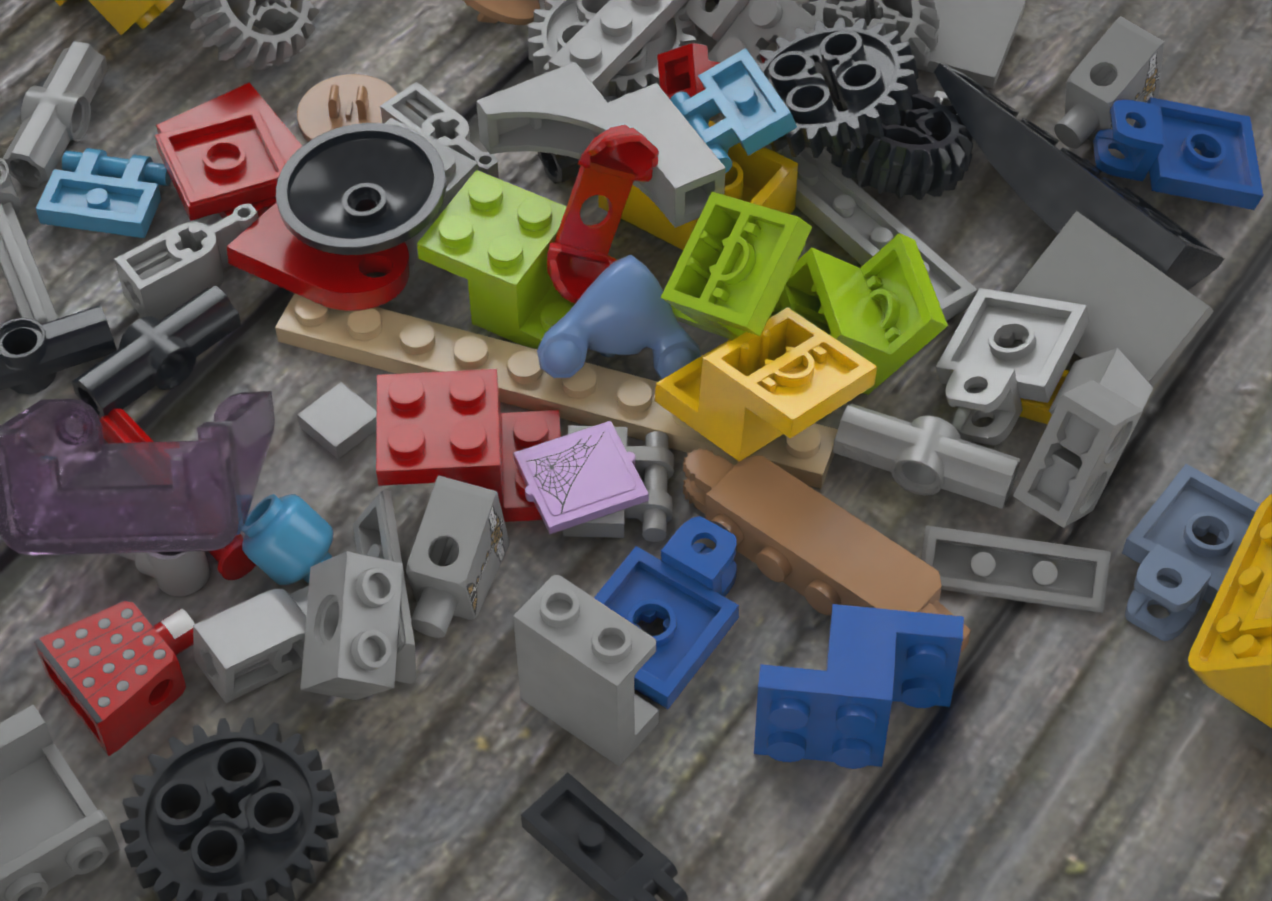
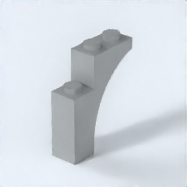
(566, 112)

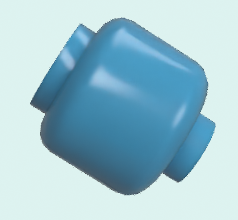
(286, 538)

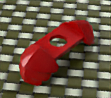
(608, 170)

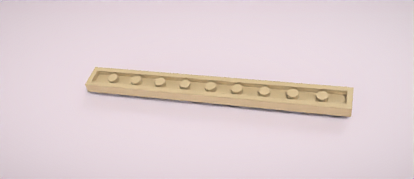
(589, 397)

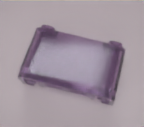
(90, 497)

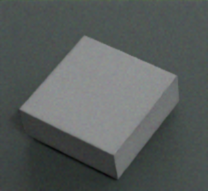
(338, 420)

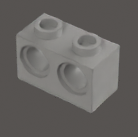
(1077, 453)

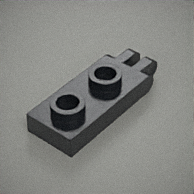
(600, 845)

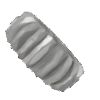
(230, 24)
(916, 27)

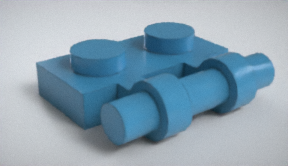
(746, 101)
(103, 193)

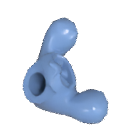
(618, 317)

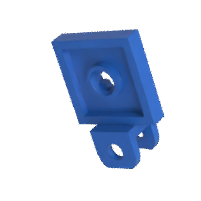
(1164, 146)
(684, 591)

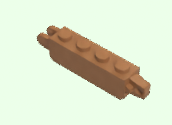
(808, 538)

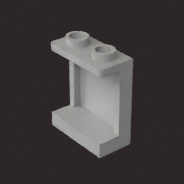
(581, 668)
(45, 814)

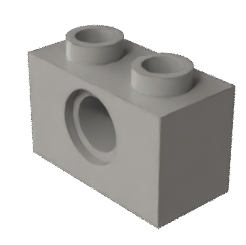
(352, 626)

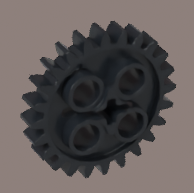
(866, 72)
(199, 779)

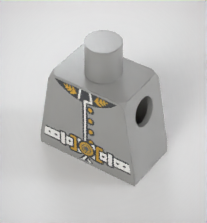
(1119, 67)
(455, 554)

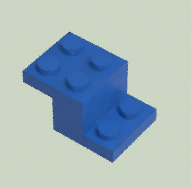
(847, 708)

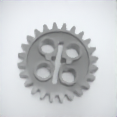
(565, 18)

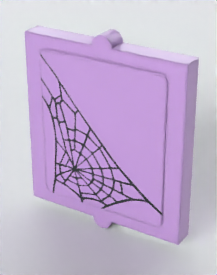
(580, 477)

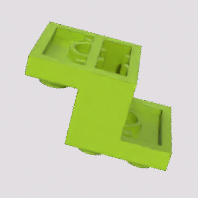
(500, 244)
(735, 266)
(876, 310)

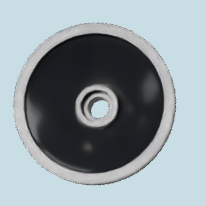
(361, 188)

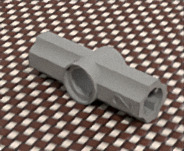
(55, 114)
(926, 455)

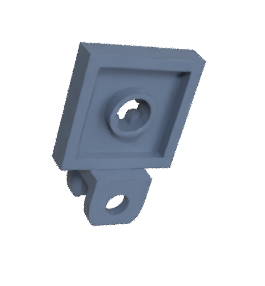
(1174, 564)

